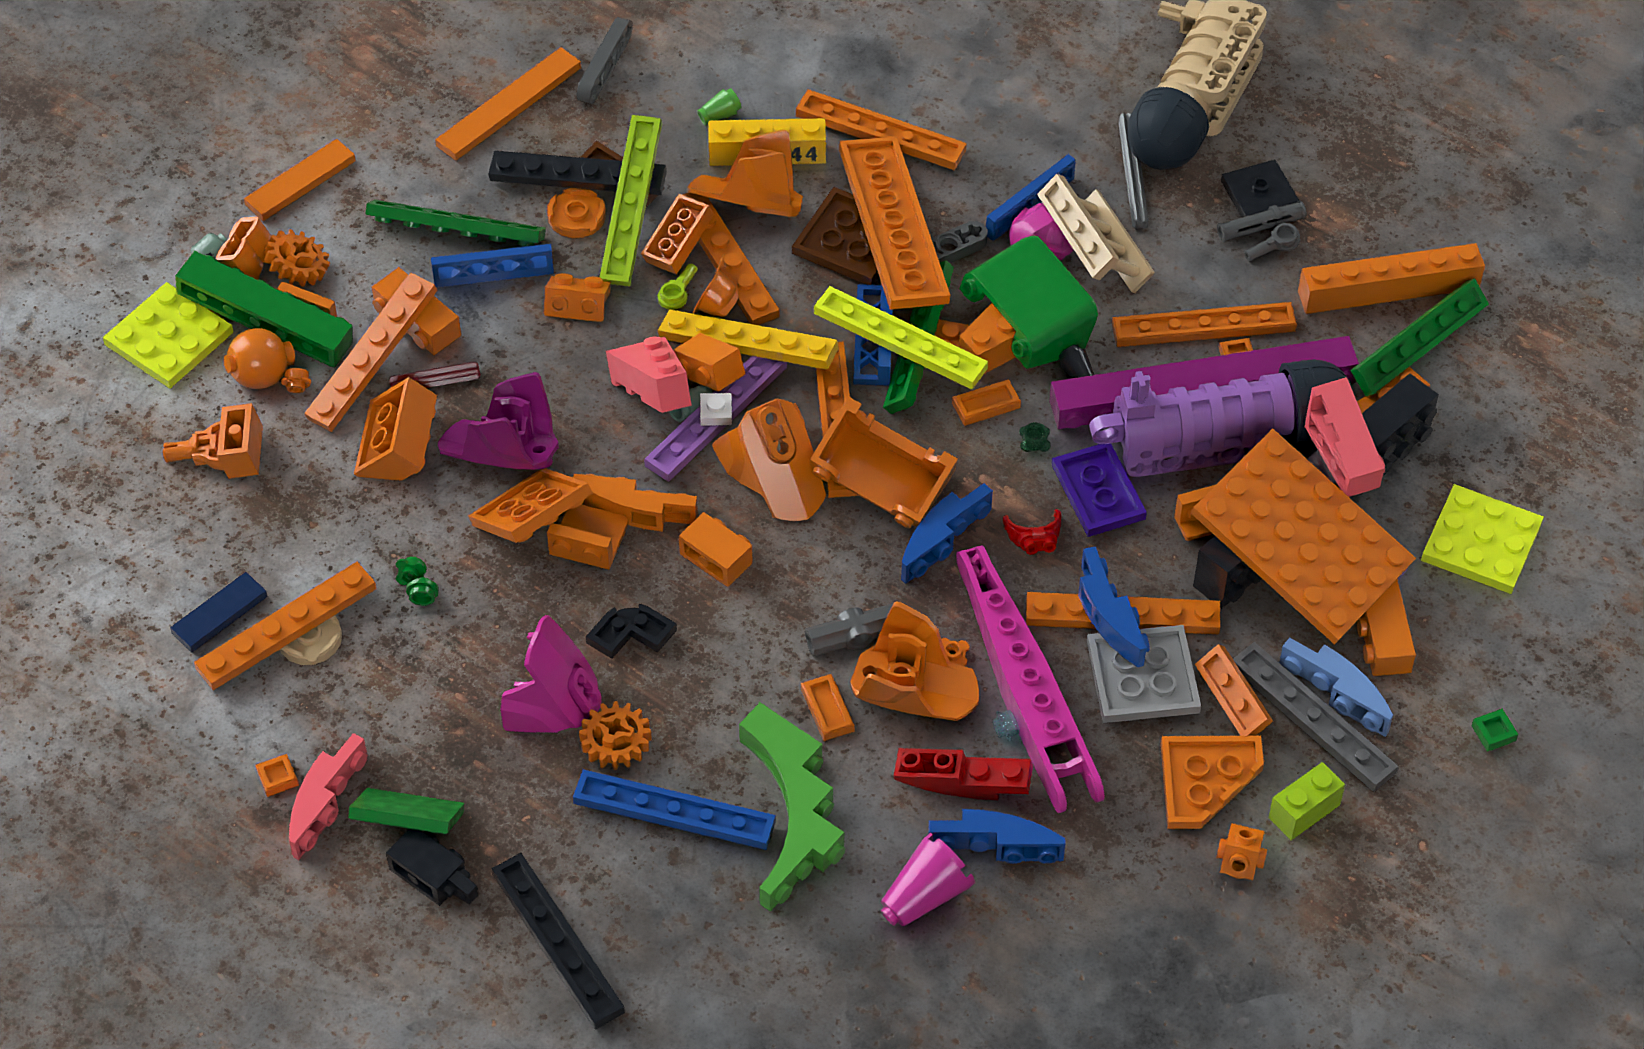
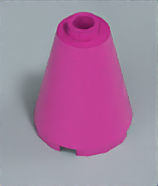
(925, 882)

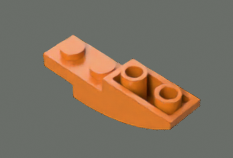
(642, 508)

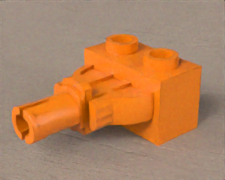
(225, 445)

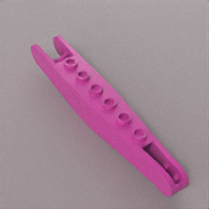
(1026, 680)

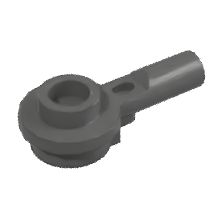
(1283, 237)

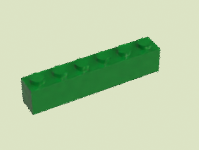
(264, 307)

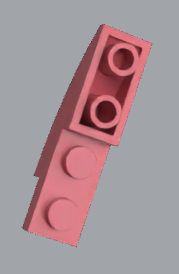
(316, 799)

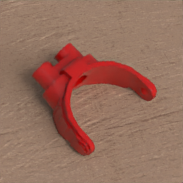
(1034, 538)

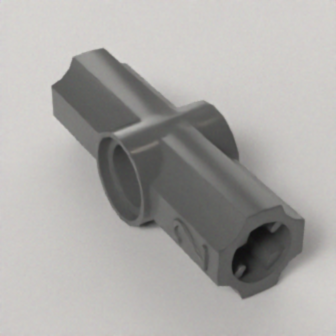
(850, 630)

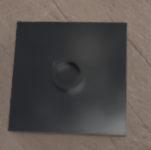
(1258, 188)

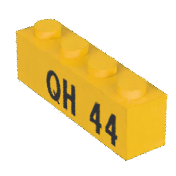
(805, 135)

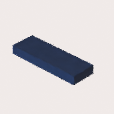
(218, 612)

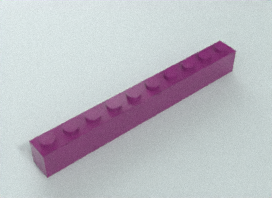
(1082, 399)

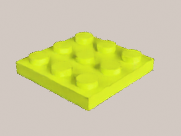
(168, 335)
(1482, 538)

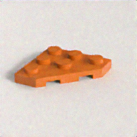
(1205, 775)

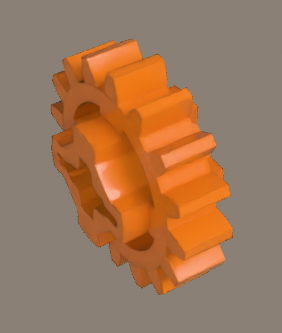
(296, 257)
(615, 735)

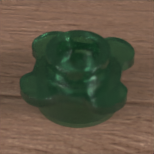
(1035, 431)

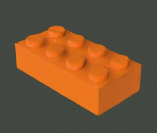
(677, 234)

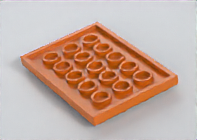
(1303, 535)

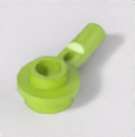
(673, 294)

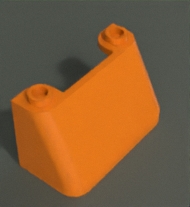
(881, 465)

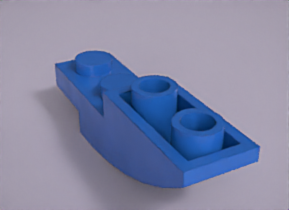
(936, 532)
(1109, 613)
(1009, 835)

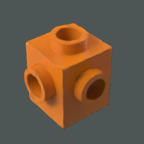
(1242, 852)

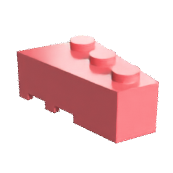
(652, 373)
(1343, 438)

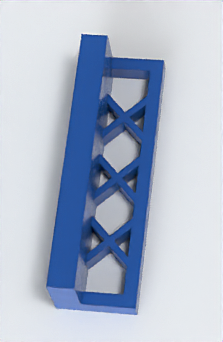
(492, 265)
(883, 363)

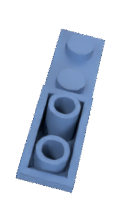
(1349, 688)

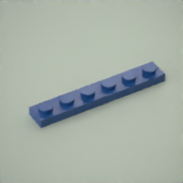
(674, 809)

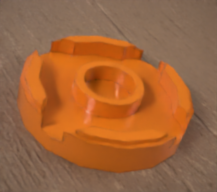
(576, 213)

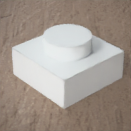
(715, 409)

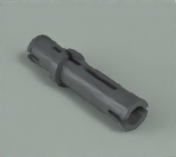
(1261, 221)

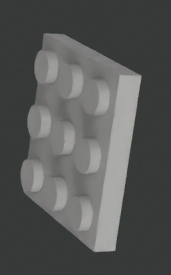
(1155, 690)

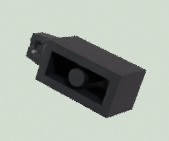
(431, 867)

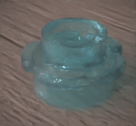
(1005, 725)

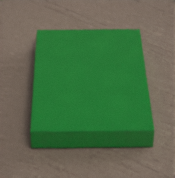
(406, 810)

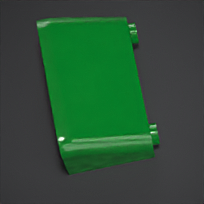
(1036, 299)

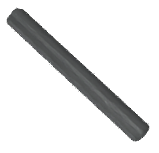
(1134, 178)

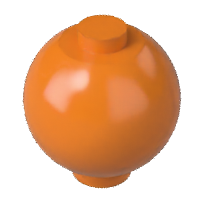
(258, 358)

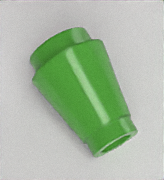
(720, 106)

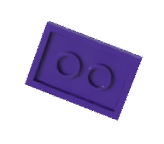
(1098, 489)

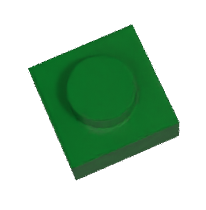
(1494, 730)

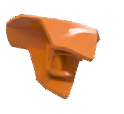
(758, 178)
(782, 476)
(912, 671)

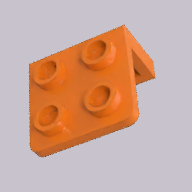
(587, 536)

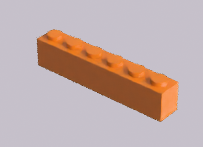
(1389, 278)

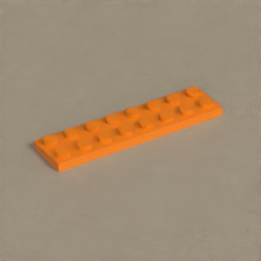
(894, 223)

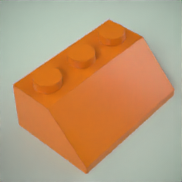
(396, 432)

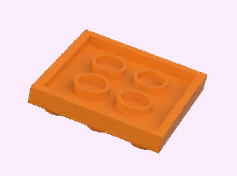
(530, 505)

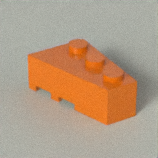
(989, 338)

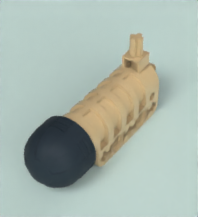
(1177, 114)

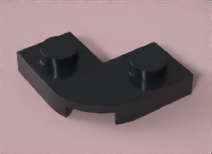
(640, 623)

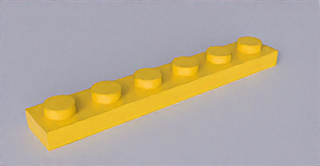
(752, 339)

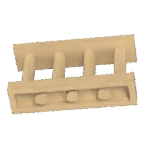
(1095, 233)

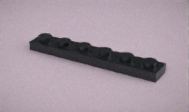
(564, 171)
(558, 941)

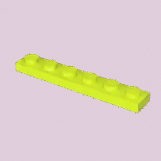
(901, 337)

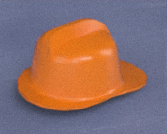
(718, 296)

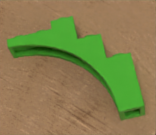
(794, 761)

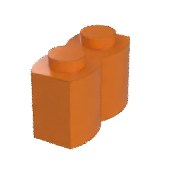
(245, 247)

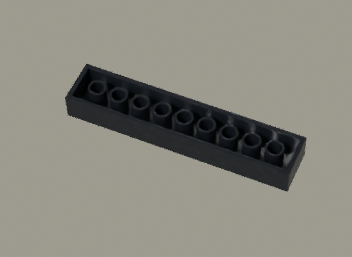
(1395, 425)

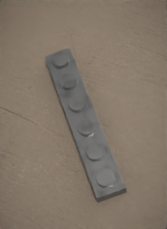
(1315, 717)

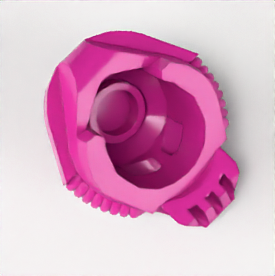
(1040, 223)

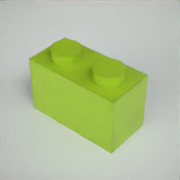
(1306, 801)

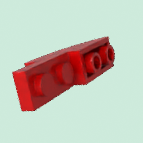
(962, 776)

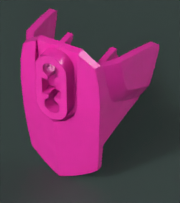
(561, 688)

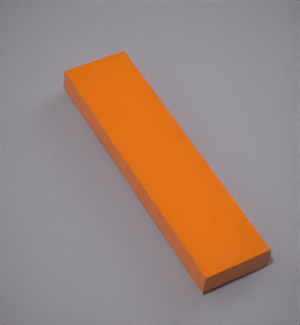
(299, 179)

